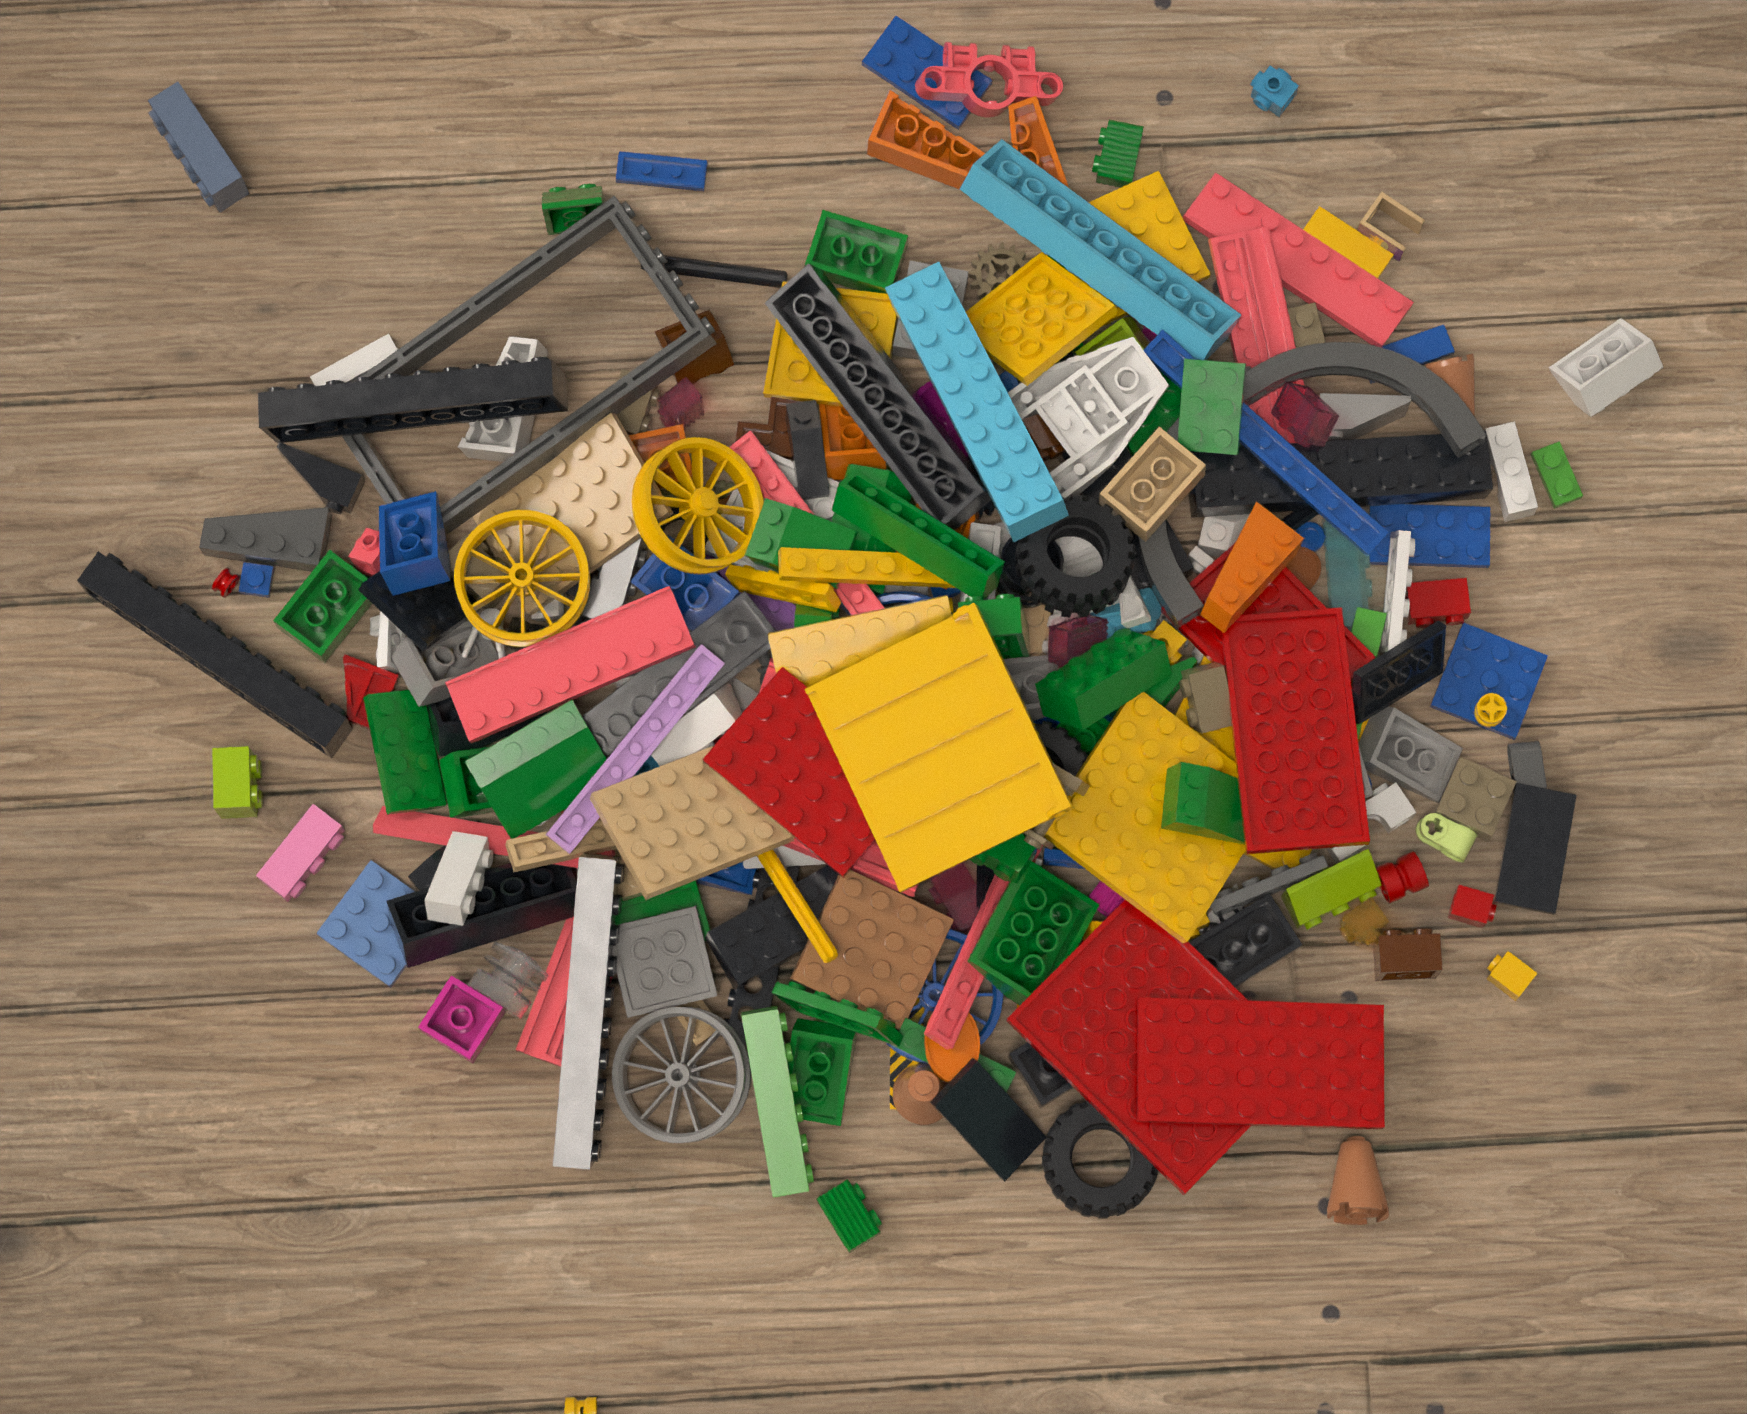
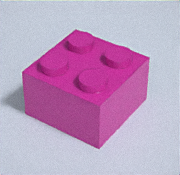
(461, 1019)

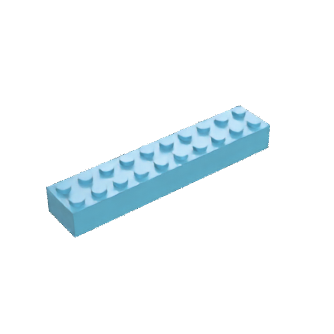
(1099, 250)
(977, 402)

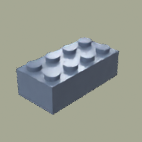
(198, 147)

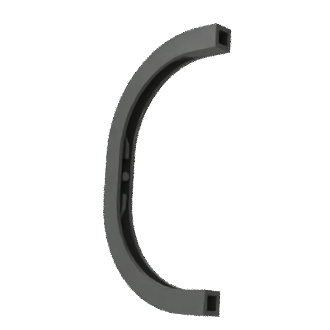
(1320, 359)

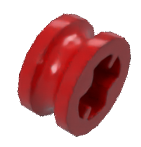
(225, 582)

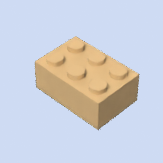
(1153, 483)

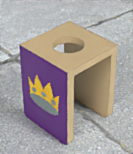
(1397, 212)

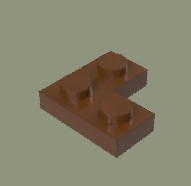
(774, 435)

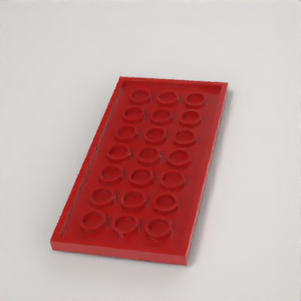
(1294, 731)
(1260, 1063)

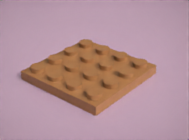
(881, 946)

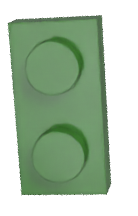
(1556, 475)

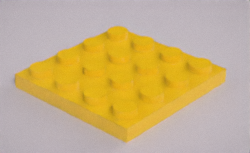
(1152, 217)
(1037, 317)
(791, 373)

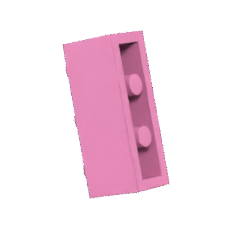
(301, 853)

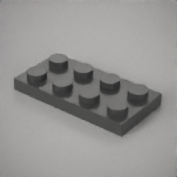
(1254, 888)

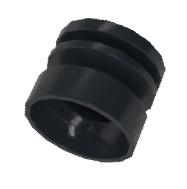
(1009, 581)

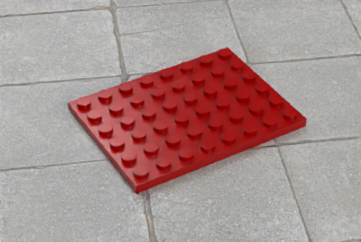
(1088, 1032)

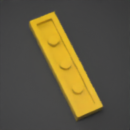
(768, 585)

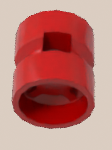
(1404, 876)

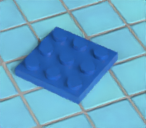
(1487, 665)

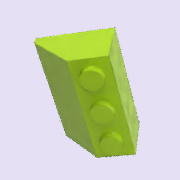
(1332, 890)

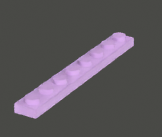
(637, 745)

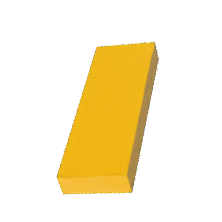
(1348, 242)

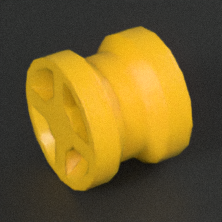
(1491, 704)

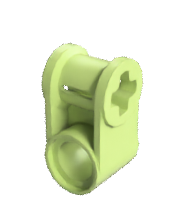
(1450, 839)

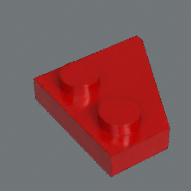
(360, 681)

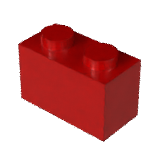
(1438, 600)

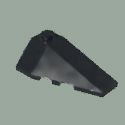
(449, 732)

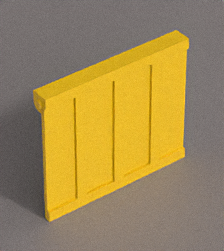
(939, 748)

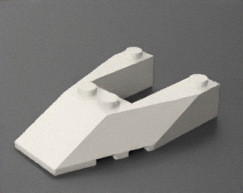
(1092, 408)

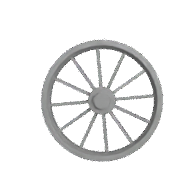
(681, 1074)

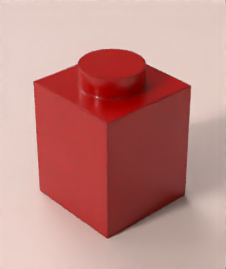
(1472, 906)

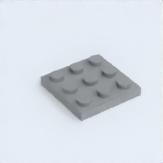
(663, 962)

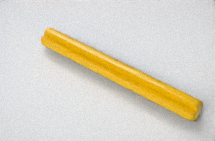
(798, 906)

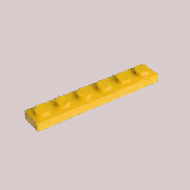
(854, 568)

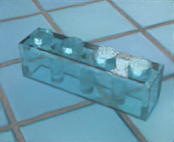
(1345, 574)

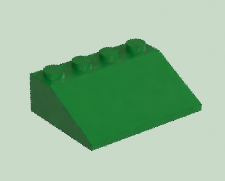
(537, 768)
(1031, 932)

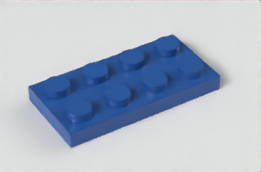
(901, 58)
(1441, 534)

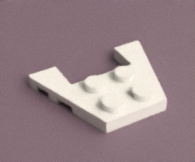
(1132, 607)

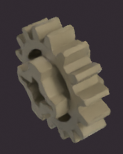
(994, 265)

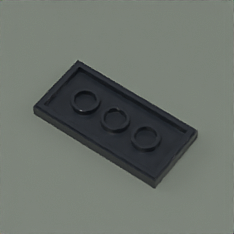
(1398, 672)
(1535, 848)
(988, 1119)

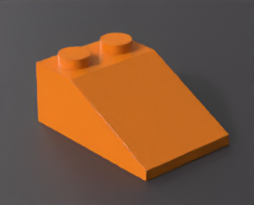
(845, 443)

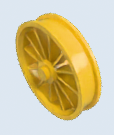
(696, 505)
(521, 577)

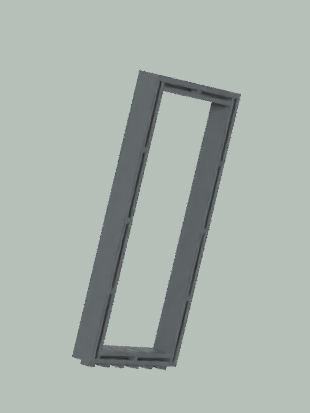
(500, 294)

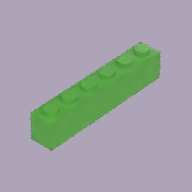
(775, 1101)

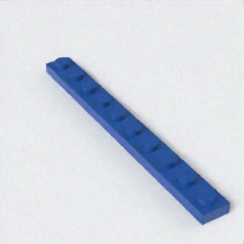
(1283, 459)

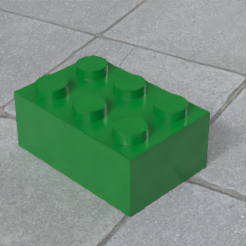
(857, 252)
(324, 607)

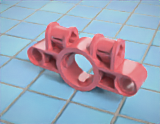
(1014, 65)

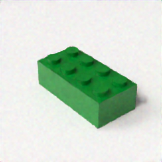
(1006, 623)
(1103, 678)

